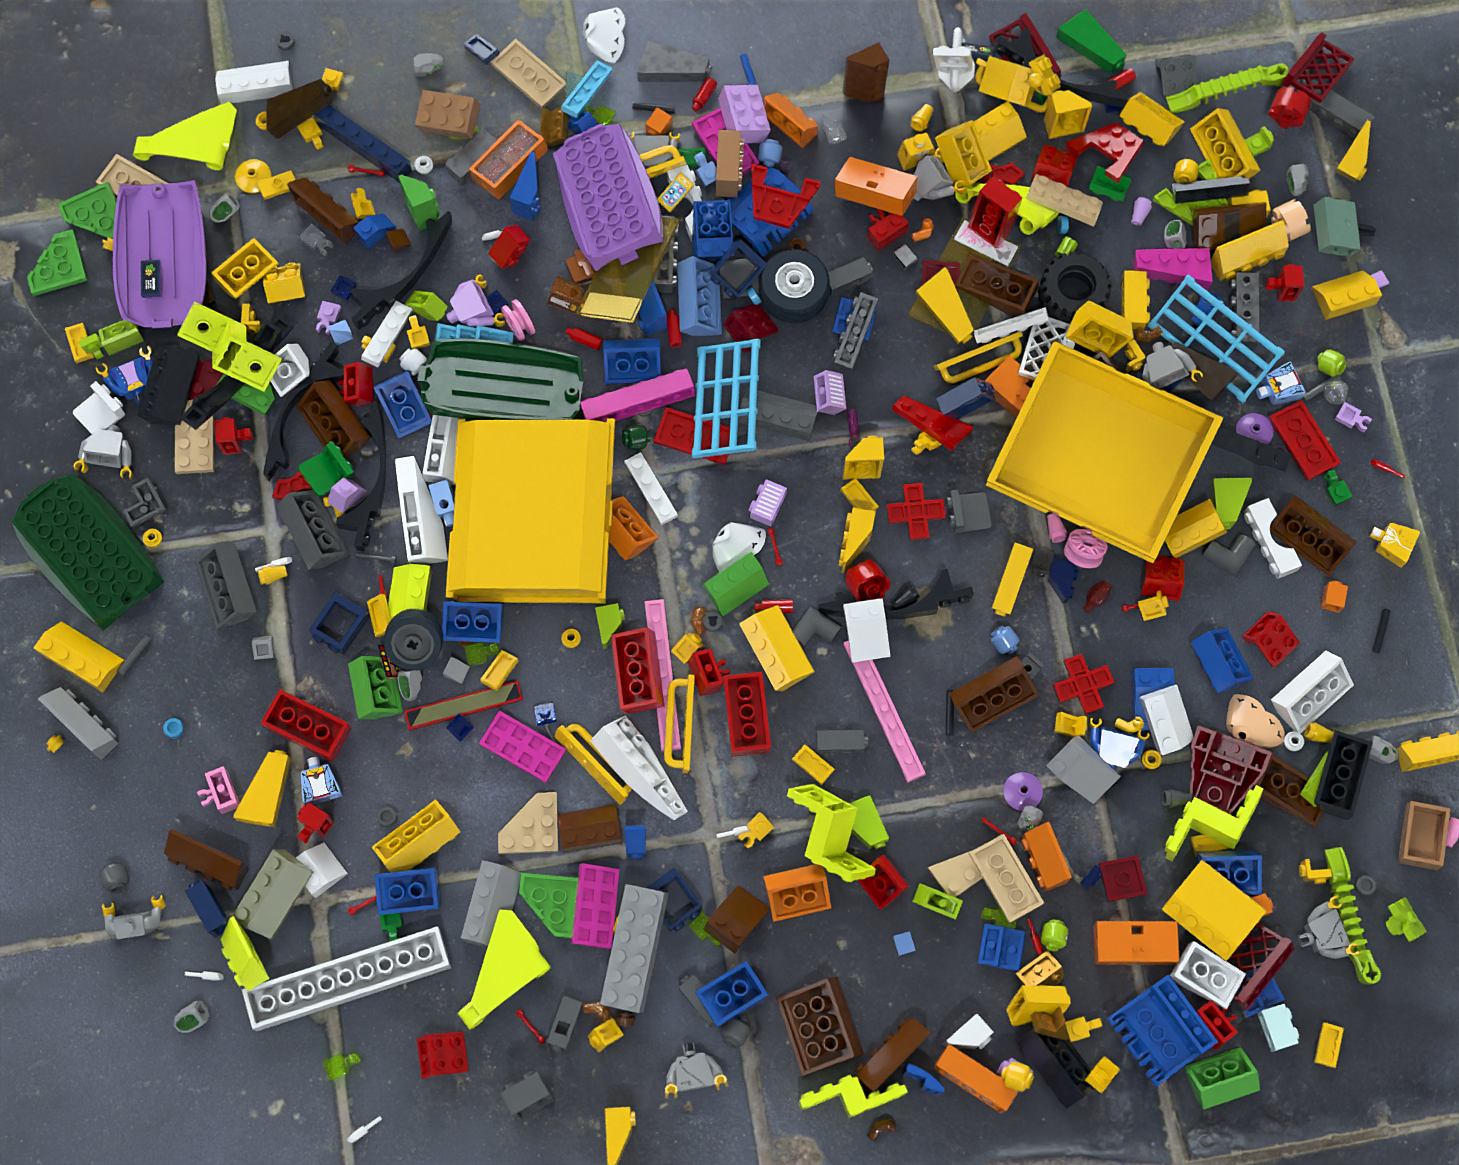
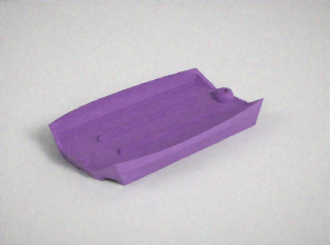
(608, 195)
(160, 228)

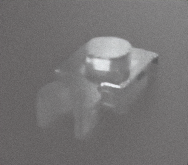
(833, 131)
(315, 238)

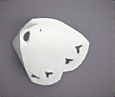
(603, 32)
(736, 543)

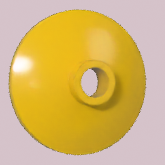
(248, 182)

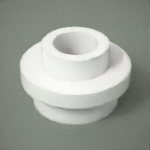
(423, 169)
(1288, 743)

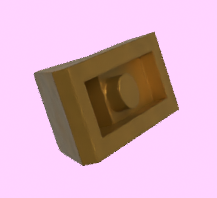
(1050, 1025)

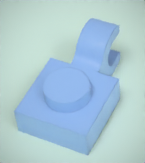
(707, 171)

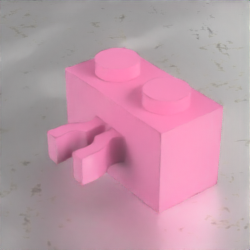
(221, 790)

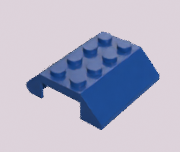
(755, 230)
(1162, 1030)

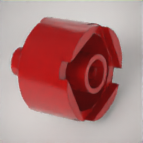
(1290, 107)
(867, 581)

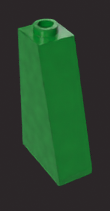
(1092, 41)

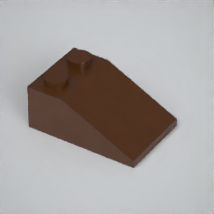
(736, 919)

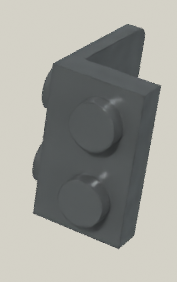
(968, 512)

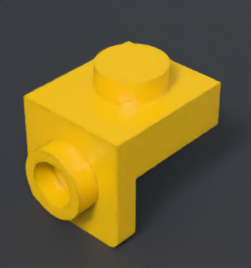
(1070, 725)
(1317, 876)

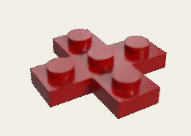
(916, 511)
(1083, 684)

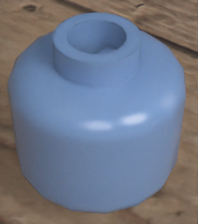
(770, 152)
(1005, 640)

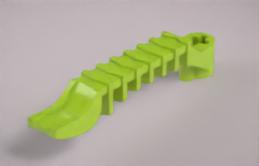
(1192, 97)
(1341, 874)

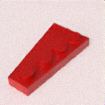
(942, 428)

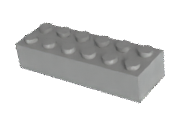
(634, 948)

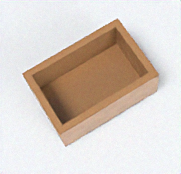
(447, 114)
(729, 163)
(1424, 835)

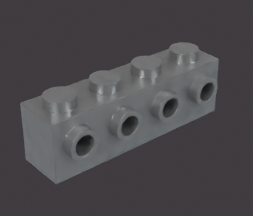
(664, 277)
(1245, 304)
(856, 331)

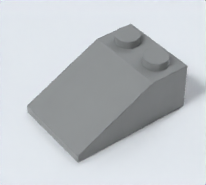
(1083, 770)

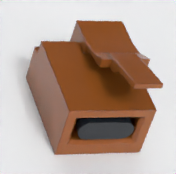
(579, 268)

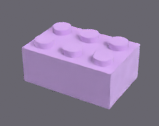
(744, 112)

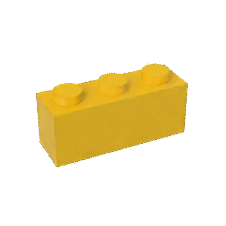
(1135, 298)

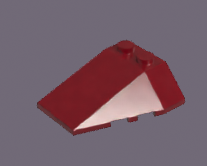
(1224, 768)

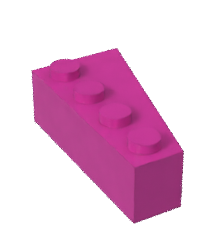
(1175, 265)

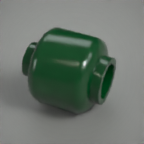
(635, 437)

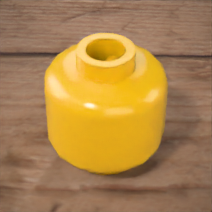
(1186, 171)
(1017, 1076)

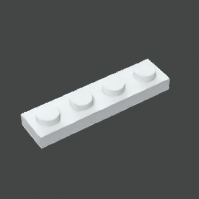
(1017, 323)
(386, 334)
(651, 488)

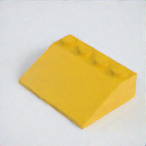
(1214, 910)

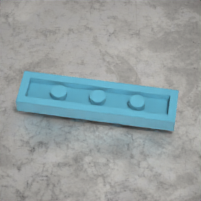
(586, 89)

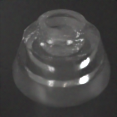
(1335, 392)

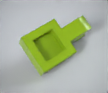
(92, 344)

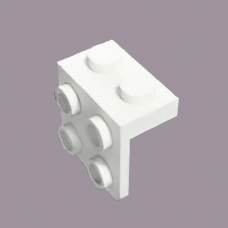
(99, 409)

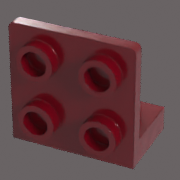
(749, 324)

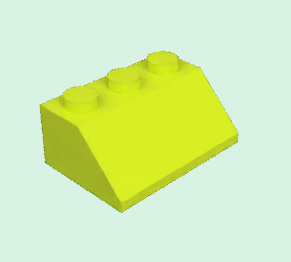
(409, 588)
(242, 956)

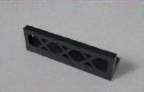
(1210, 189)

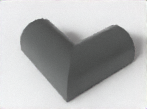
(148, 506)
(1231, 559)
(818, 623)

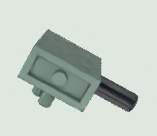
(1338, 227)

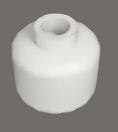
(412, 360)

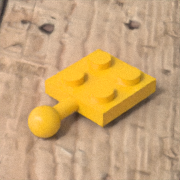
(1043, 75)

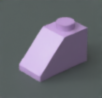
(345, 494)

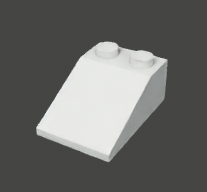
(866, 630)
(1207, 975)

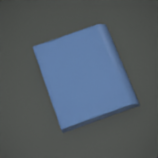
(904, 943)

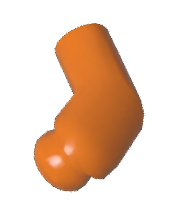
(925, 231)

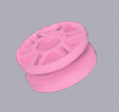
(518, 320)
(1085, 549)

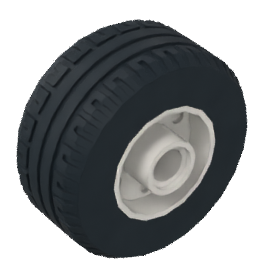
(794, 286)

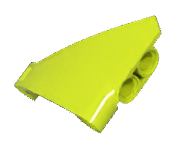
(198, 138)
(1033, 214)
(508, 966)

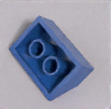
(652, 313)
(631, 360)
(472, 622)
(1221, 659)
(1239, 867)

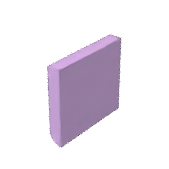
(1380, 279)

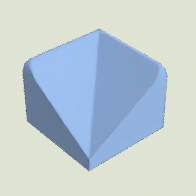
(340, 332)

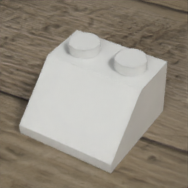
(291, 370)
(325, 867)
(971, 1035)

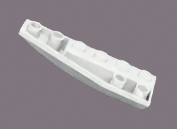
(441, 450)
(421, 524)
(638, 765)

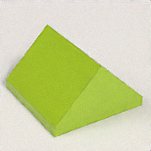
(120, 336)

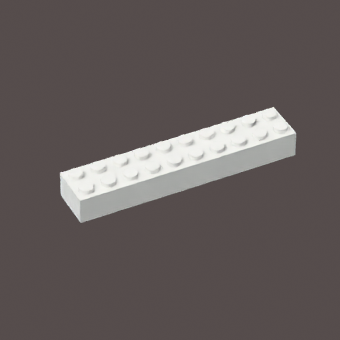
(346, 979)

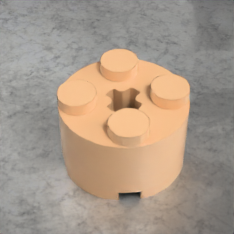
(1294, 218)

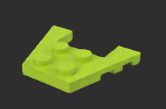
(1185, 210)

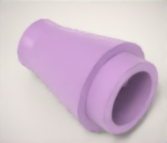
(1141, 210)

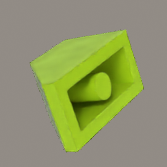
(427, 305)
(609, 622)
(937, 901)

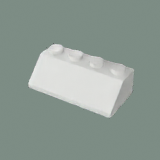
(253, 82)
(1313, 691)

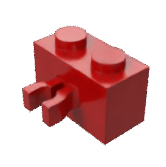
(886, 229)
(509, 246)
(1288, 283)
(357, 384)
(229, 436)
(707, 672)
(314, 821)
(1217, 1023)

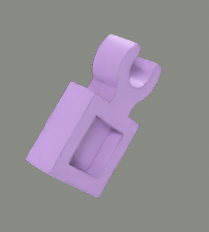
(327, 315)
(1351, 416)

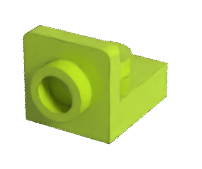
(1260, 142)

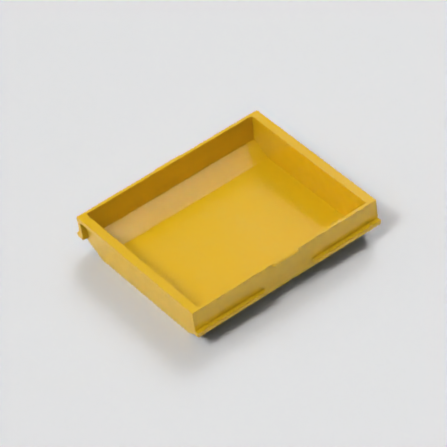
(1104, 451)
(531, 511)

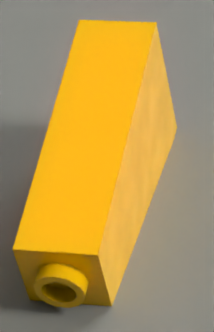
(945, 304)
(1011, 579)
(265, 793)

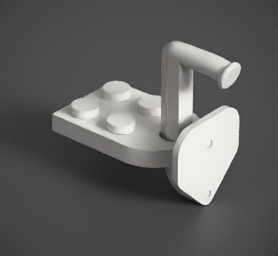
(954, 63)

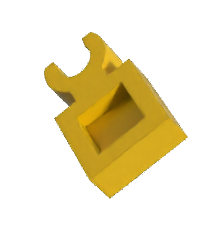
(758, 829)

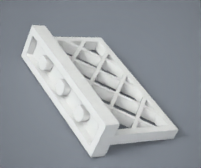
(1052, 324)

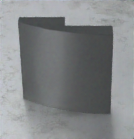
(735, 272)

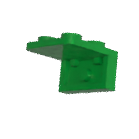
(326, 469)

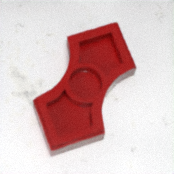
(1009, 174)
(294, 484)

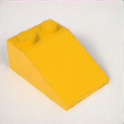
(1007, 81)
(1354, 162)
(618, 1130)

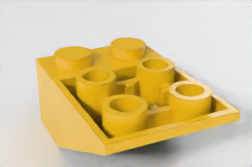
(858, 534)

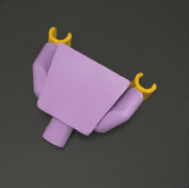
(472, 306)

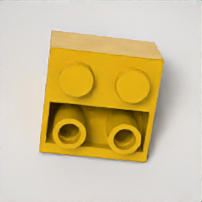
(284, 283)

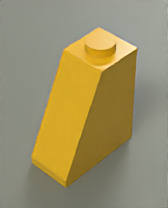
(1036, 998)

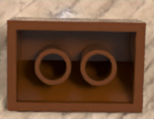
(589, 828)

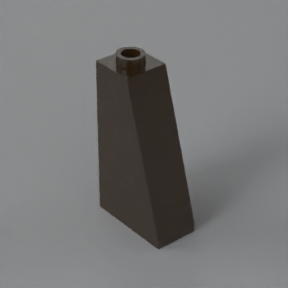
(296, 106)
(1215, 374)

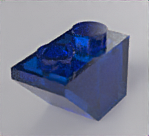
(1061, 578)

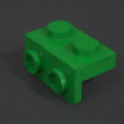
(1104, 185)

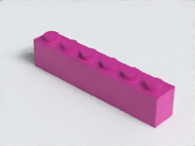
(639, 397)

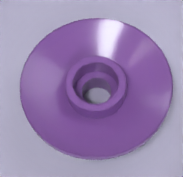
(1248, 421)
(1015, 797)

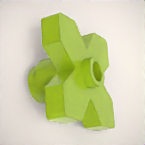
(1404, 920)

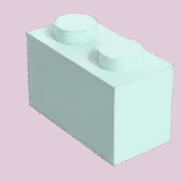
(1278, 1027)

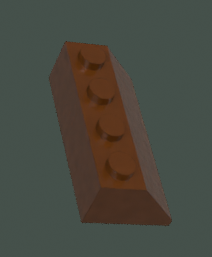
(866, 74)
(323, 208)
(332, 418)
(1312, 535)
(994, 694)
(205, 860)
(891, 1055)

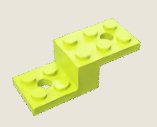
(851, 1096)

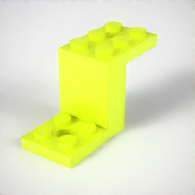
(229, 346)
(1212, 822)
(831, 832)

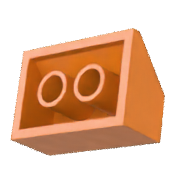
(790, 119)
(628, 530)
(1046, 857)
(797, 892)

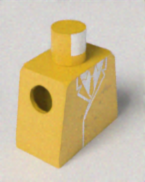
(914, 150)
(1395, 542)

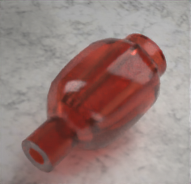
(1097, 596)

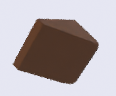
(398, 239)

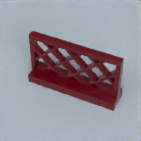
(1036, 41)
(1307, 61)
(1266, 970)

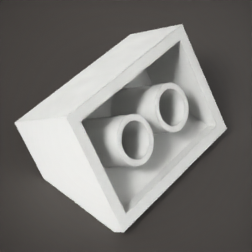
(1167, 719)

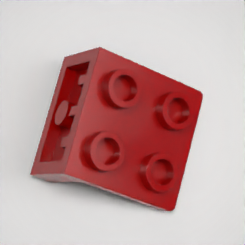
(1055, 164)
(1164, 575)
(1272, 637)
(442, 1054)

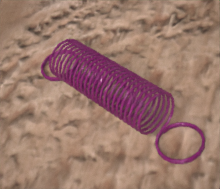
(854, 423)

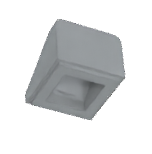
(263, 647)
(456, 670)

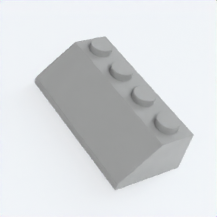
(79, 722)
(494, 891)

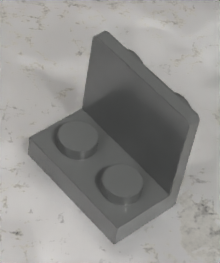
(1177, 73)

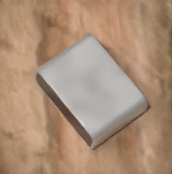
(905, 256)

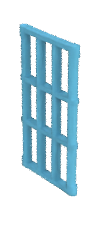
(1195, 334)
(735, 381)

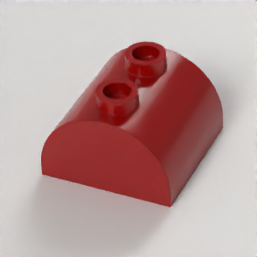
(885, 884)

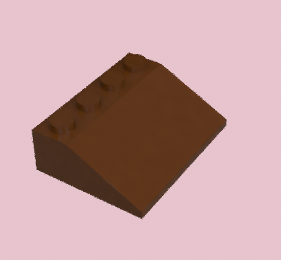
(820, 1026)

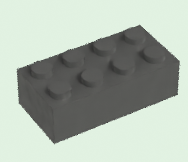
(526, 1095)

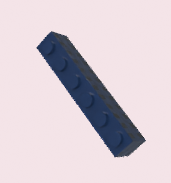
(362, 142)

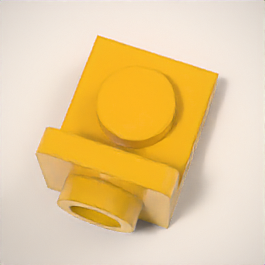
(248, 318)
(1135, 354)
(1153, 607)
(686, 646)
(605, 1035)
(1102, 1074)

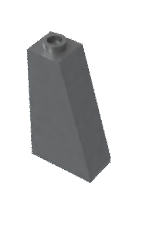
(672, 65)

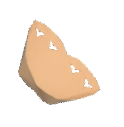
(1253, 723)

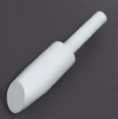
(491, 235)
(279, 562)
(736, 831)
(206, 975)
(362, 1131)

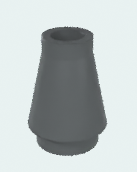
(1173, 798)

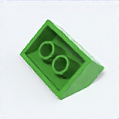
(419, 200)
(736, 584)
(372, 691)
(1222, 1078)

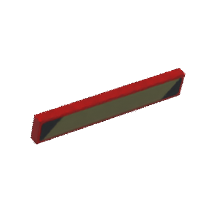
(464, 705)

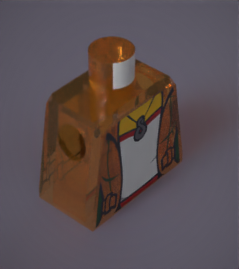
(565, 295)

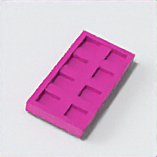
(707, 130)
(522, 747)
(595, 906)

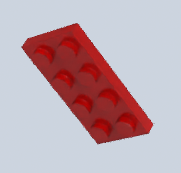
(677, 433)
(1304, 440)

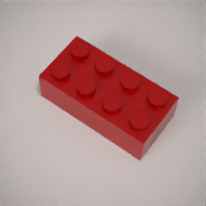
(995, 212)
(637, 670)
(746, 714)
(306, 725)

